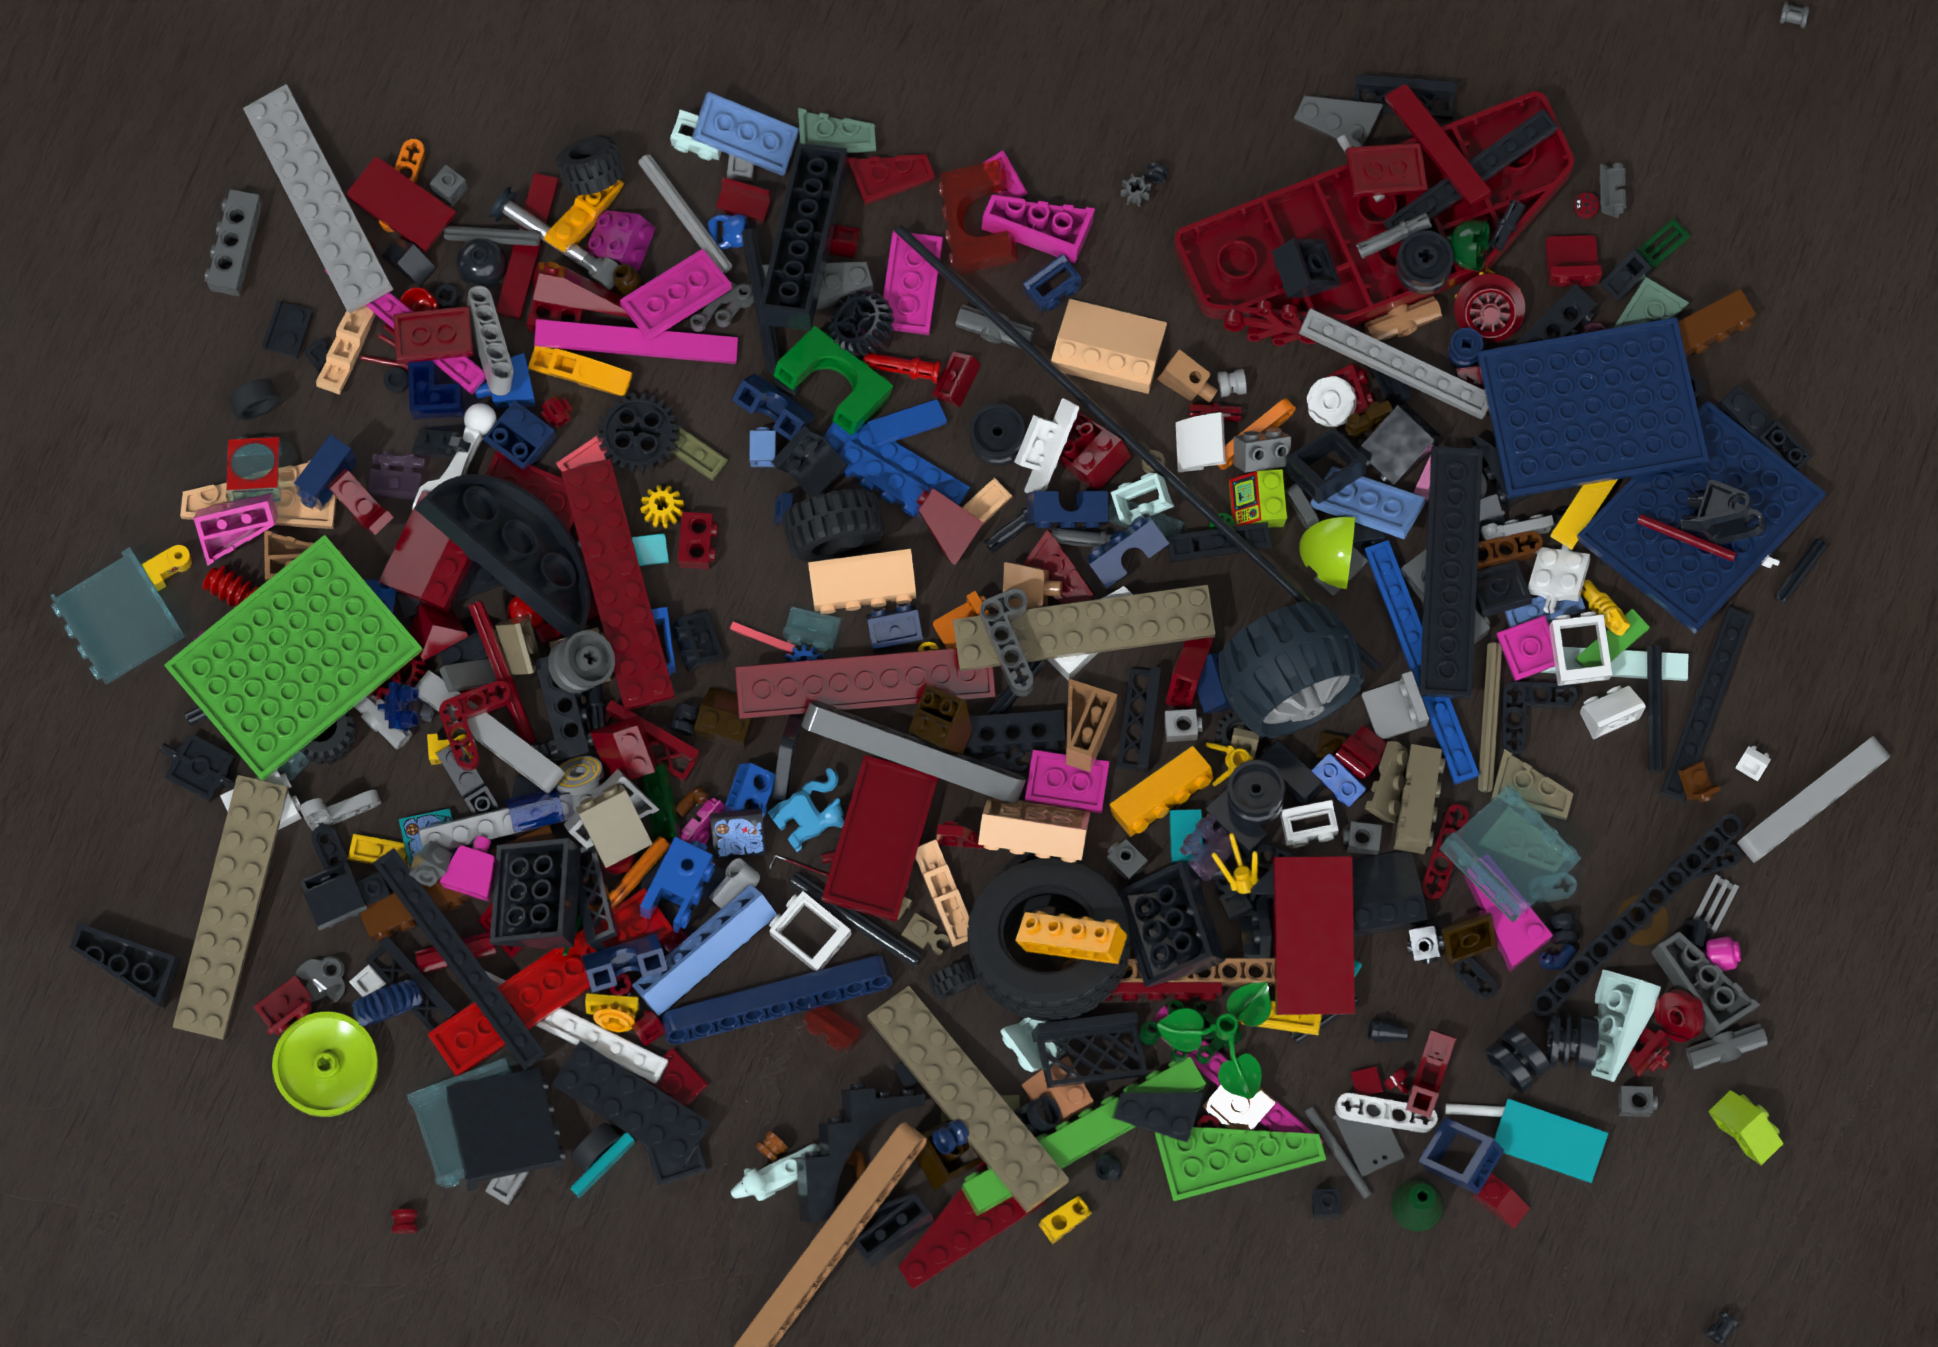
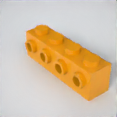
(1161, 791)
(1071, 937)

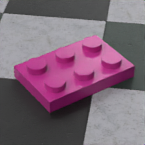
(1065, 786)

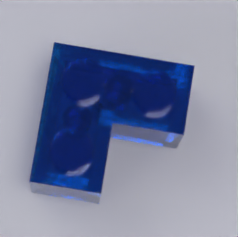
(432, 400)

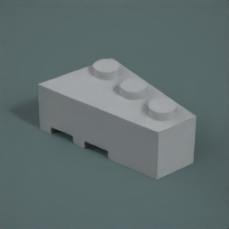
(641, 803)

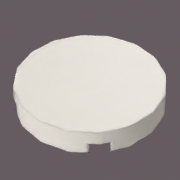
(1331, 401)

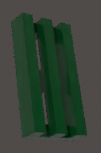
(1679, 230)

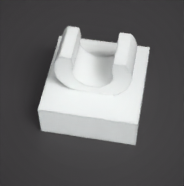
(1753, 763)

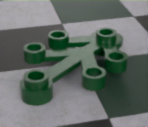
(1152, 1037)

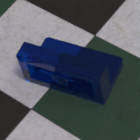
(535, 810)

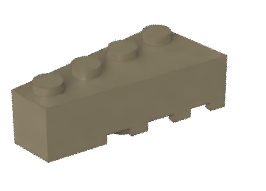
(1418, 799)

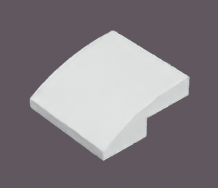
(1200, 442)

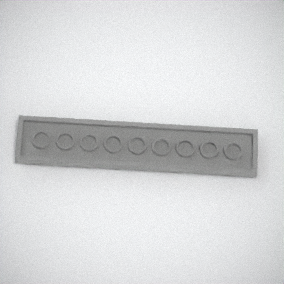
(318, 199)

